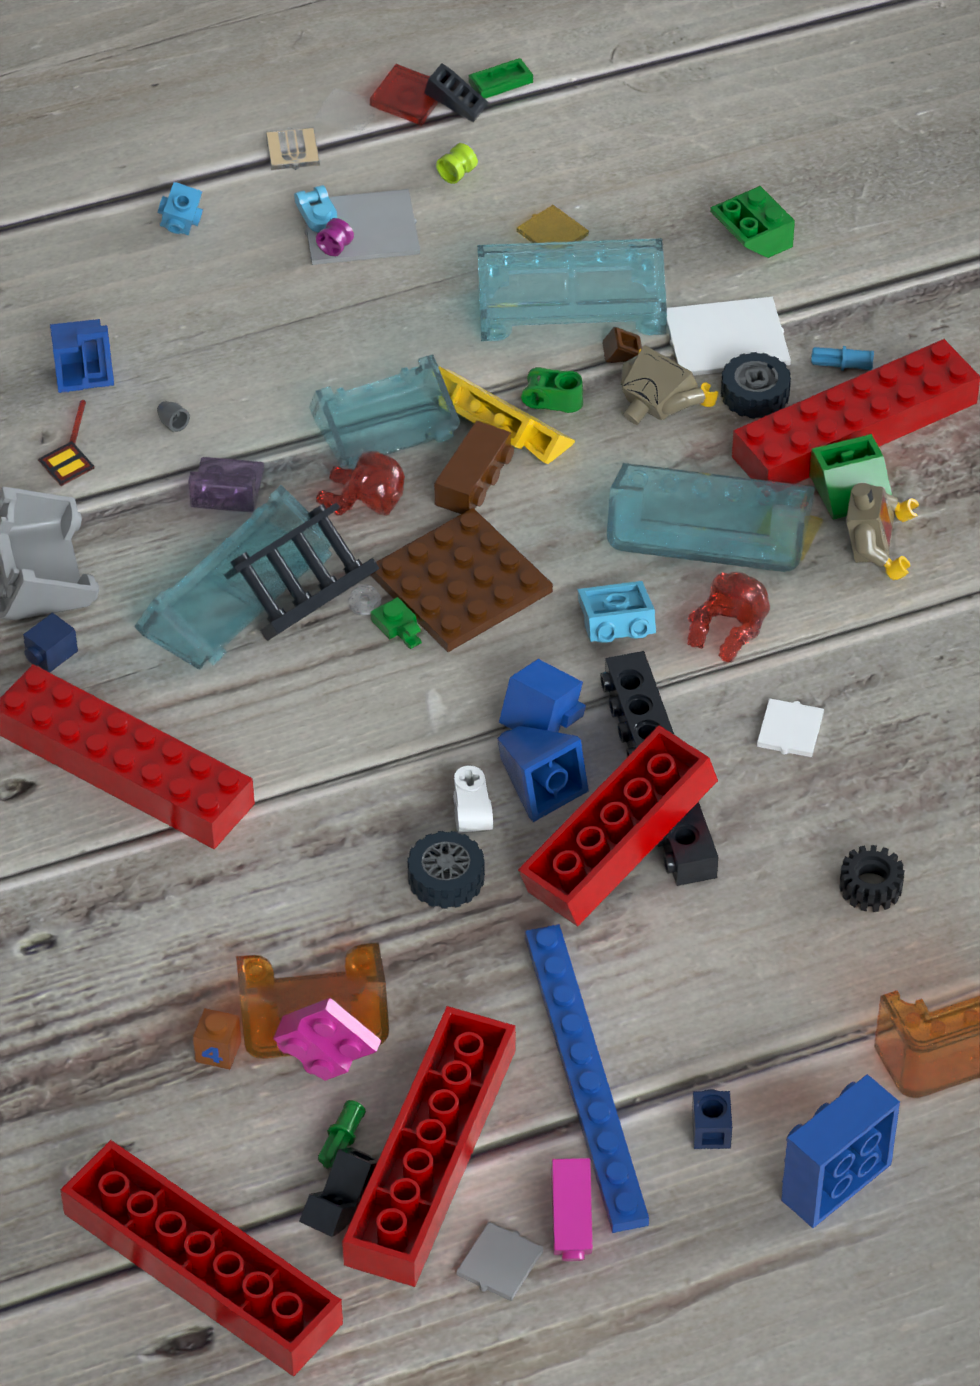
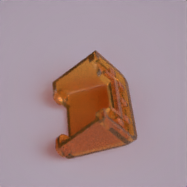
(267, 999)

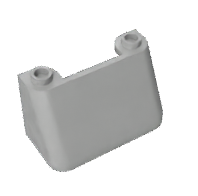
(38, 556)

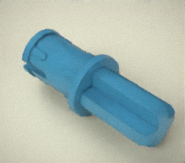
(843, 358)

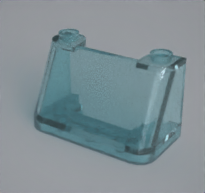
(386, 413)

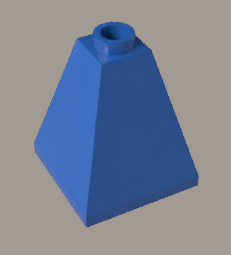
(543, 768)

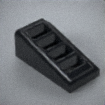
(439, 89)

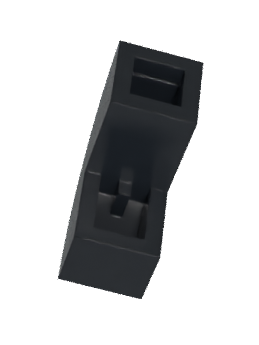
(336, 1205)

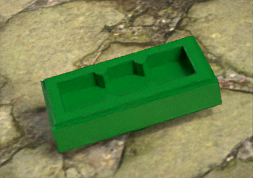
(501, 78)

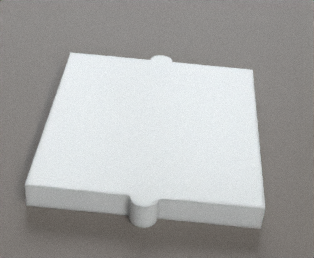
(790, 727)

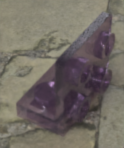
(226, 484)

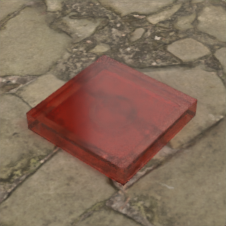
(404, 95)

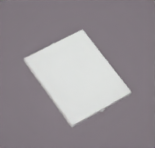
(714, 333)

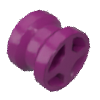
(334, 237)

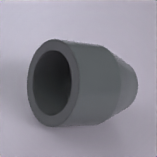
(173, 415)

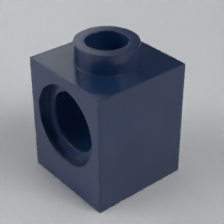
(707, 1131)

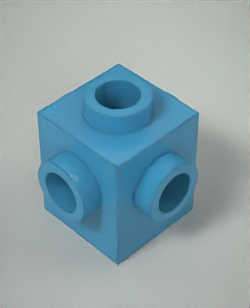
(180, 209)

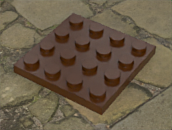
(461, 579)

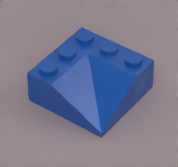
(839, 1150)

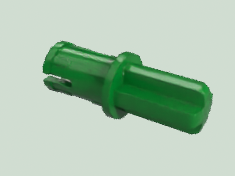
(342, 1132)

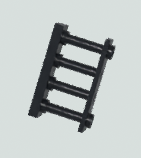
(303, 601)

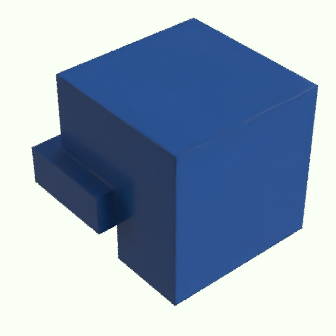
(81, 355)
(542, 698)

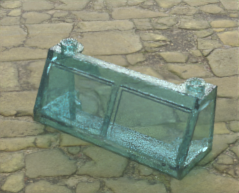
(571, 285)
(207, 609)

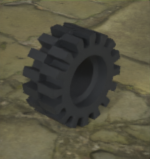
(867, 893)

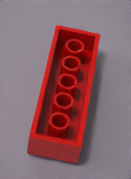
(618, 825)

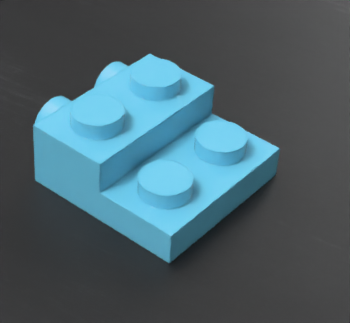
(617, 611)

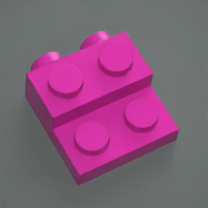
(325, 1038)

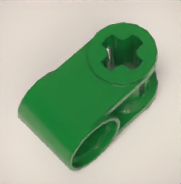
(555, 390)

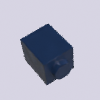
(50, 643)

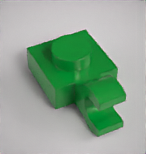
(397, 619)

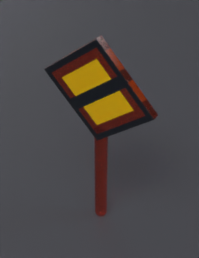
(68, 461)

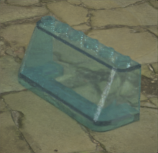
(709, 517)

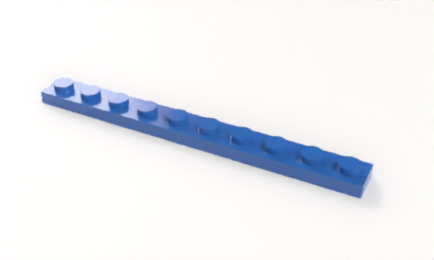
(587, 1079)

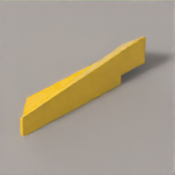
(527, 431)

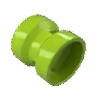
(456, 163)

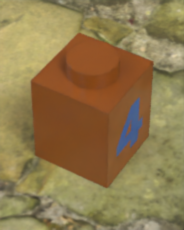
(217, 1038)

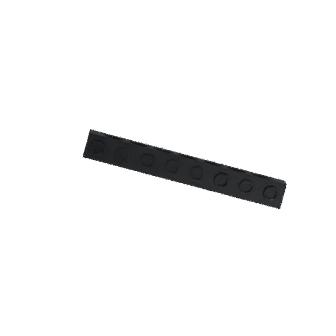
(640, 710)

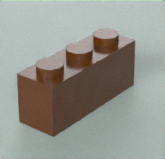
(473, 468)

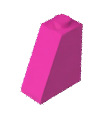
(571, 1208)

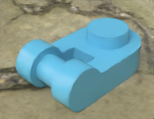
(317, 215)

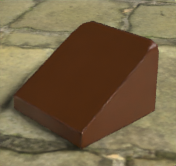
(621, 345)

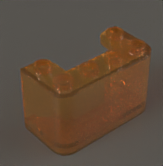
(928, 1048)

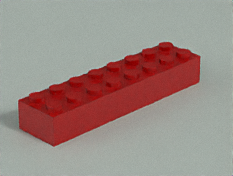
(879, 403)
(125, 756)
(429, 1146)
(202, 1257)

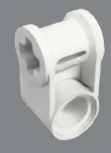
(471, 800)

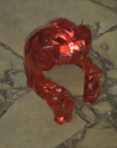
(375, 481)
(734, 597)

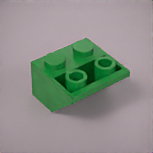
(757, 222)
(843, 465)

